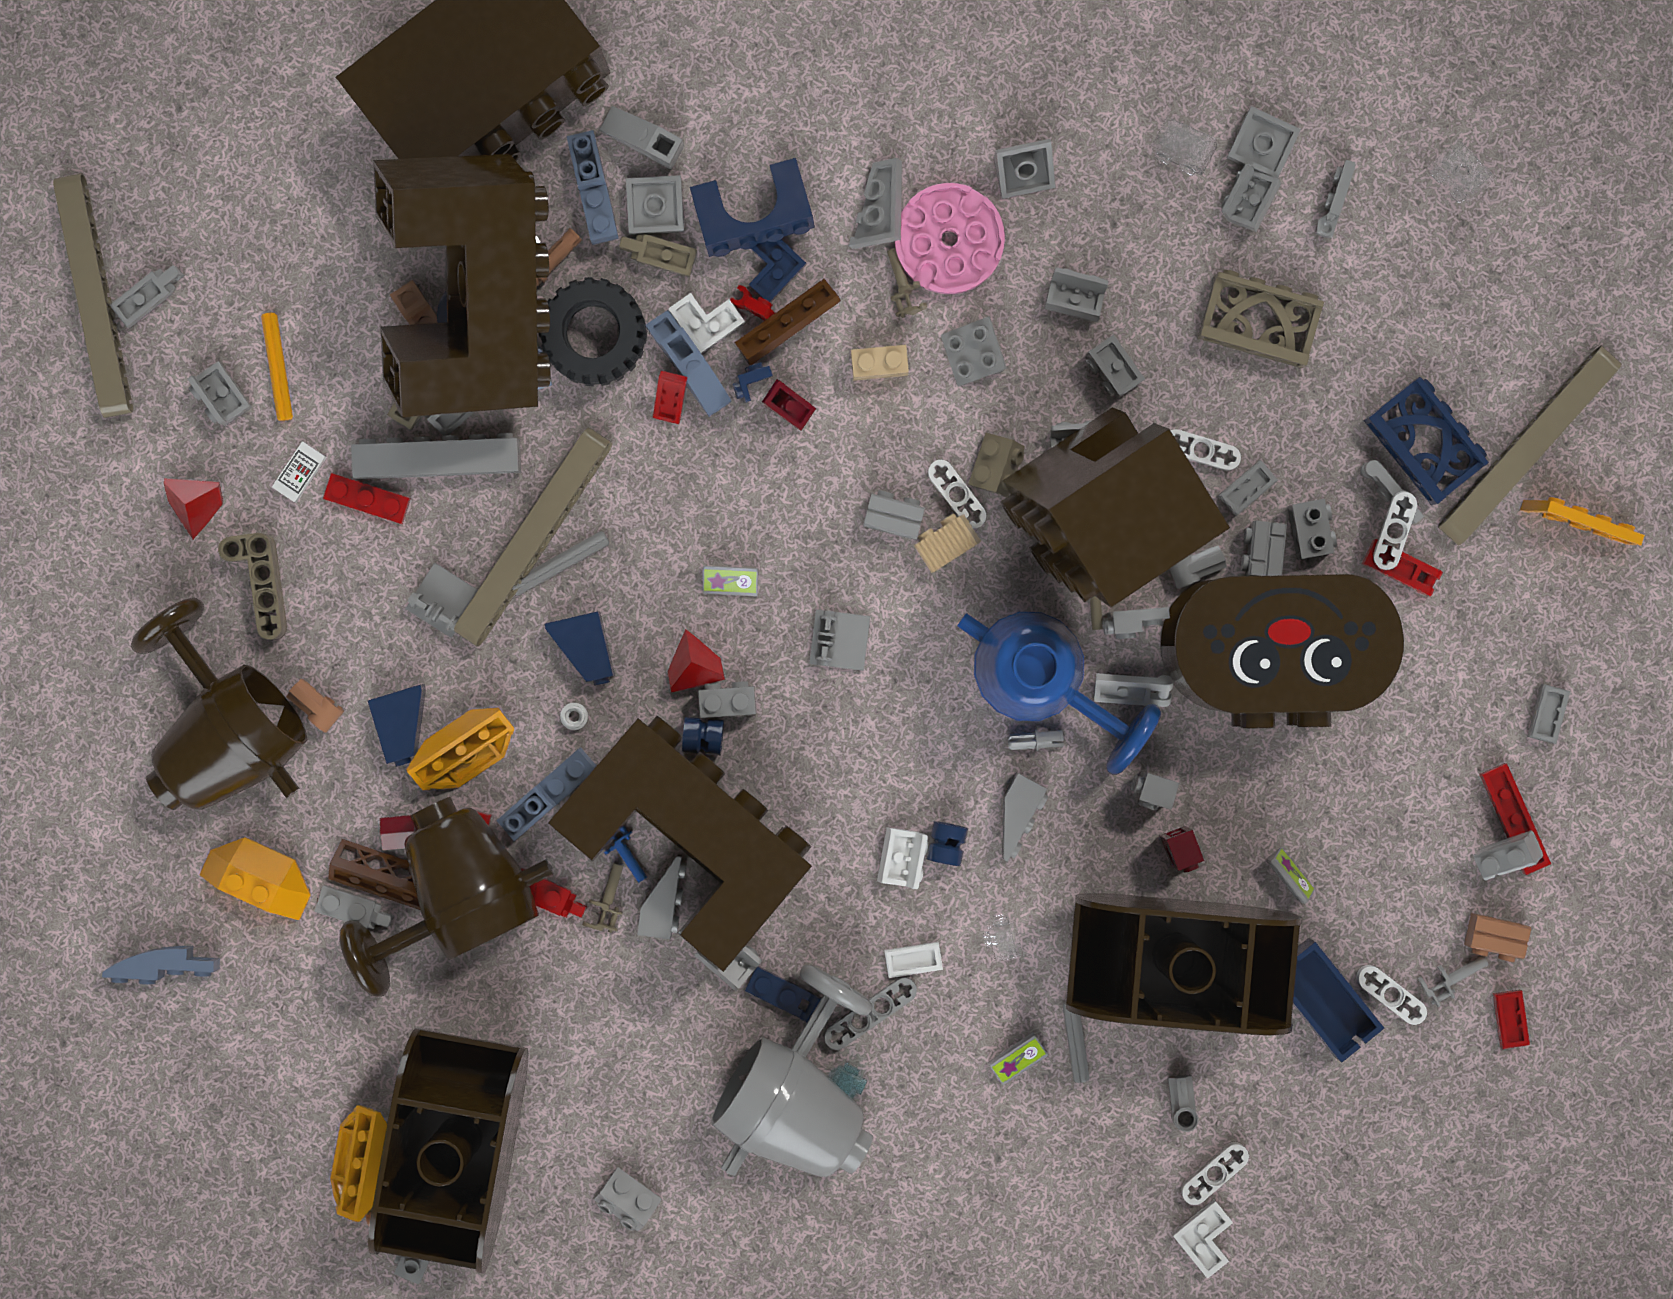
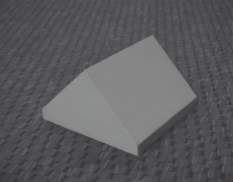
(1025, 168)

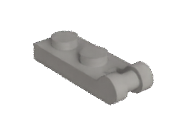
(1387, 487)

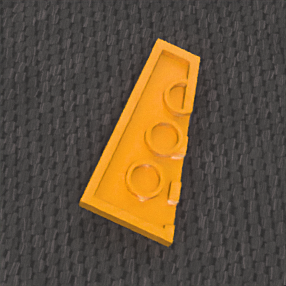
(1579, 518)

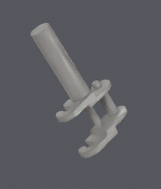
(1451, 979)

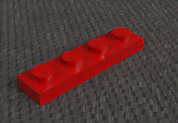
(1511, 808)

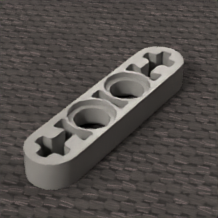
(873, 1017)

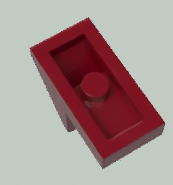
(788, 405)

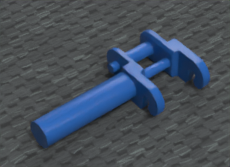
(627, 856)

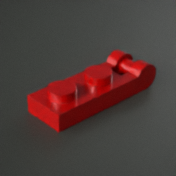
(1406, 571)

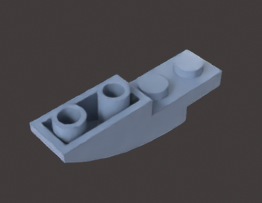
(592, 187)
(688, 362)
(547, 794)
(152, 965)

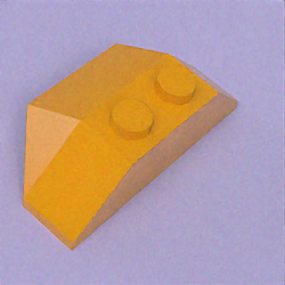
(462, 749)
(258, 877)
(357, 1162)

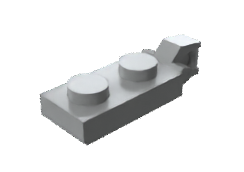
(1334, 202)
(146, 295)
(351, 907)

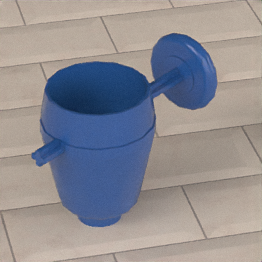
(1033, 670)

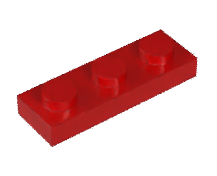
(366, 498)

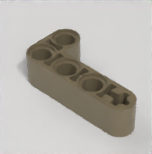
(259, 587)

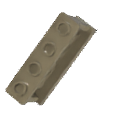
(1285, 349)

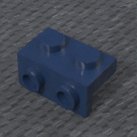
(753, 374)

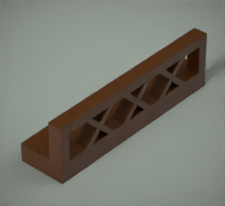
(787, 321)
(371, 880)

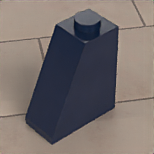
(585, 645)
(399, 723)

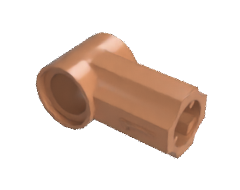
(319, 709)

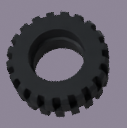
(630, 340)

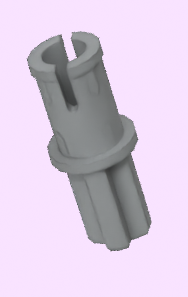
(1036, 740)

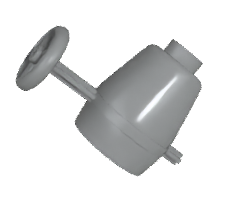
(788, 1104)

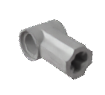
(1197, 566)
(1182, 1100)

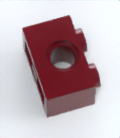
(1182, 849)

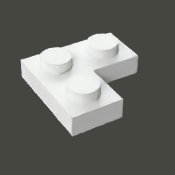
(703, 328)
(1198, 1234)

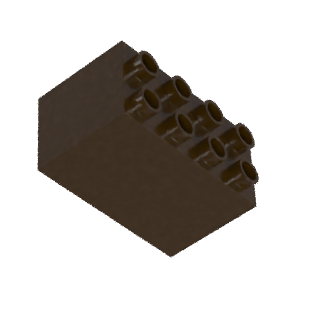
(476, 77)

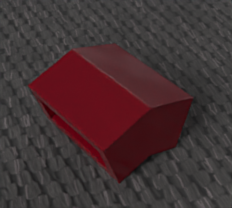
(395, 831)

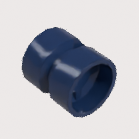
(702, 736)
(947, 853)

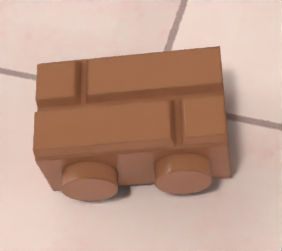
(1497, 936)

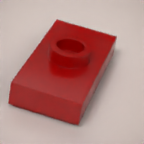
(670, 397)
(1511, 1019)

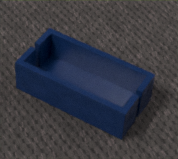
(1331, 1003)

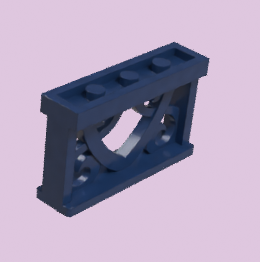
(1426, 480)

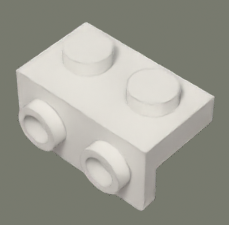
(902, 858)

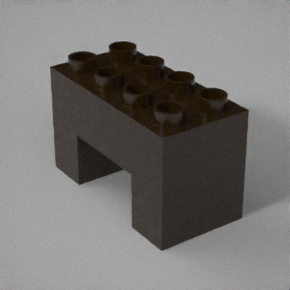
(487, 221)
(1112, 507)
(702, 820)

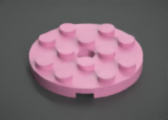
(978, 233)

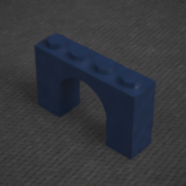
(789, 216)

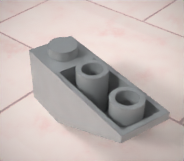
(643, 137)
(1019, 806)
(658, 911)

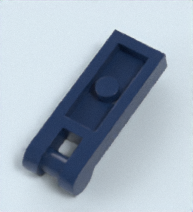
(782, 993)

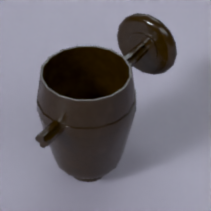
(223, 735)
(464, 889)

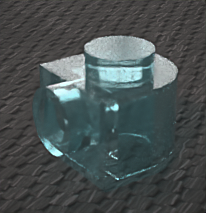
(849, 1079)

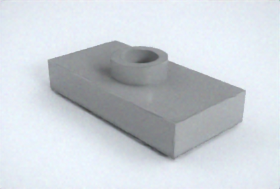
(1247, 488)
(1548, 713)

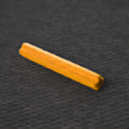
(277, 366)

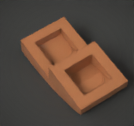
(413, 304)

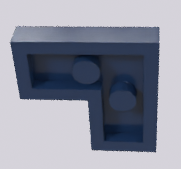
(780, 270)

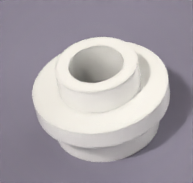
(583, 716)

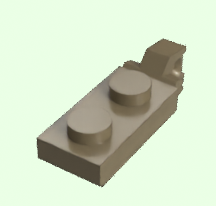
(660, 253)

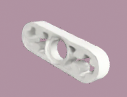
(1223, 449)
(945, 493)
(1395, 552)
(1371, 988)
(1226, 1175)

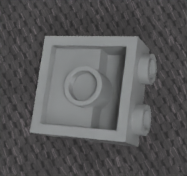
(1127, 623)

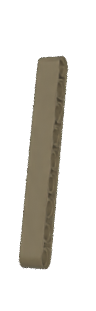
(91, 295)
(1530, 446)
(533, 536)

